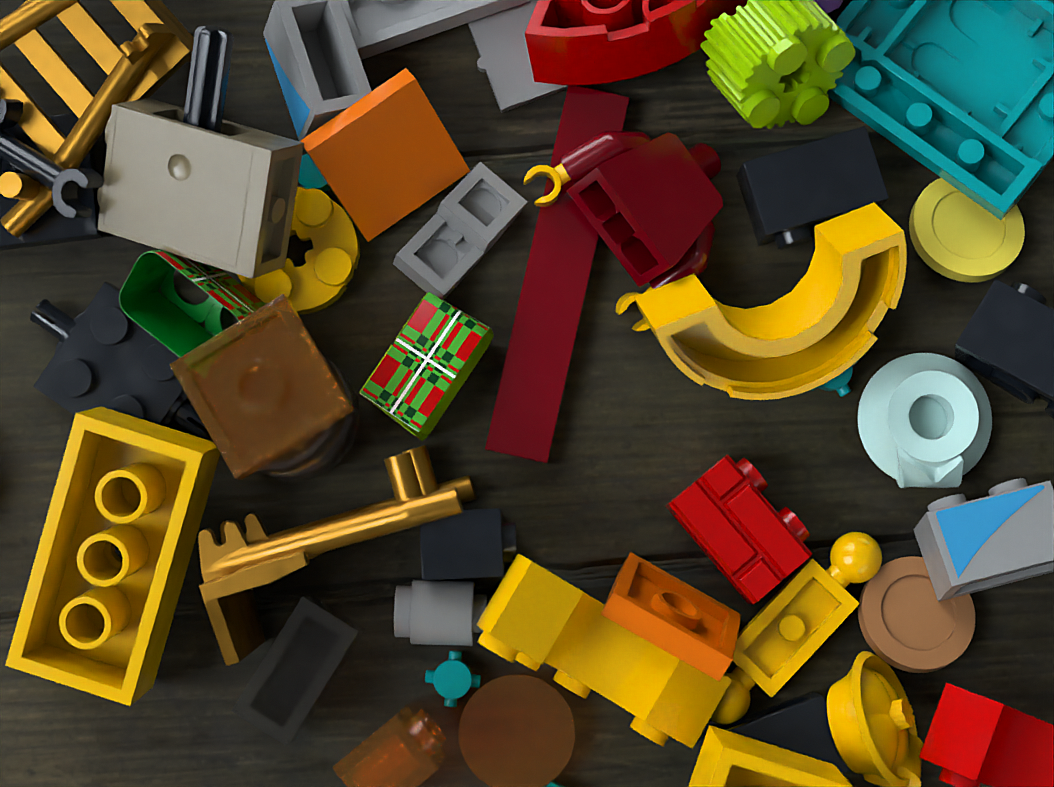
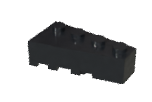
(1012, 342)

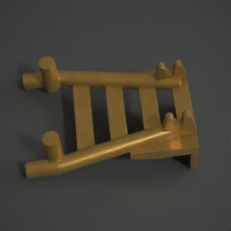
(132, 70)
(262, 558)

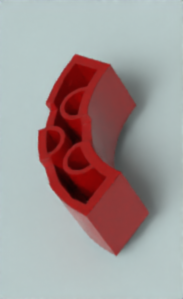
(615, 38)
(988, 743)

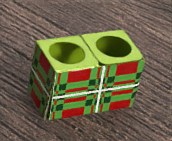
(427, 365)

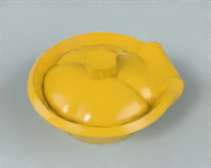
(875, 724)

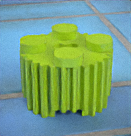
(777, 60)

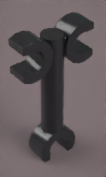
(59, 180)

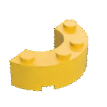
(799, 337)
(554, 623)

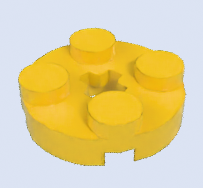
(327, 265)

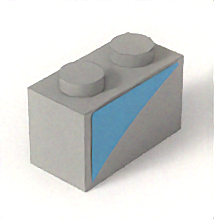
(314, 61)
(988, 538)

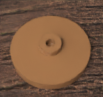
(908, 623)

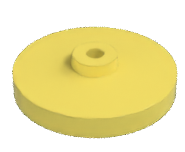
(961, 236)

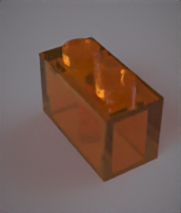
(395, 754)

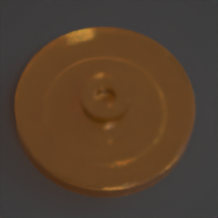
(516, 732)

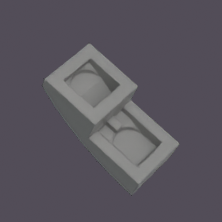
(460, 232)

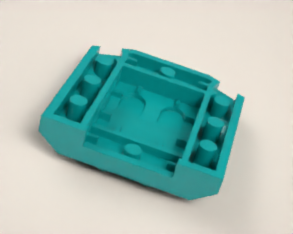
(957, 88)

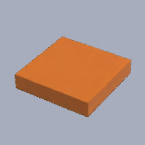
(386, 154)
(673, 616)

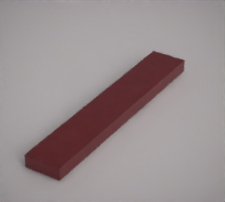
(551, 294)

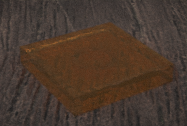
(261, 387)

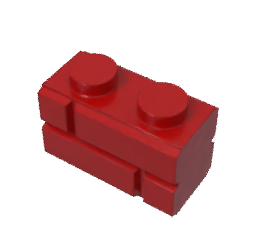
(741, 528)

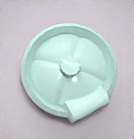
(925, 420)

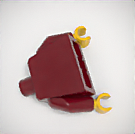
(644, 201)

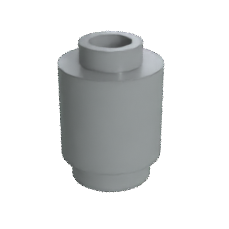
(438, 612)

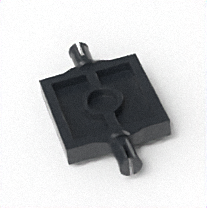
(112, 364)

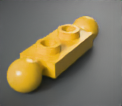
(796, 623)

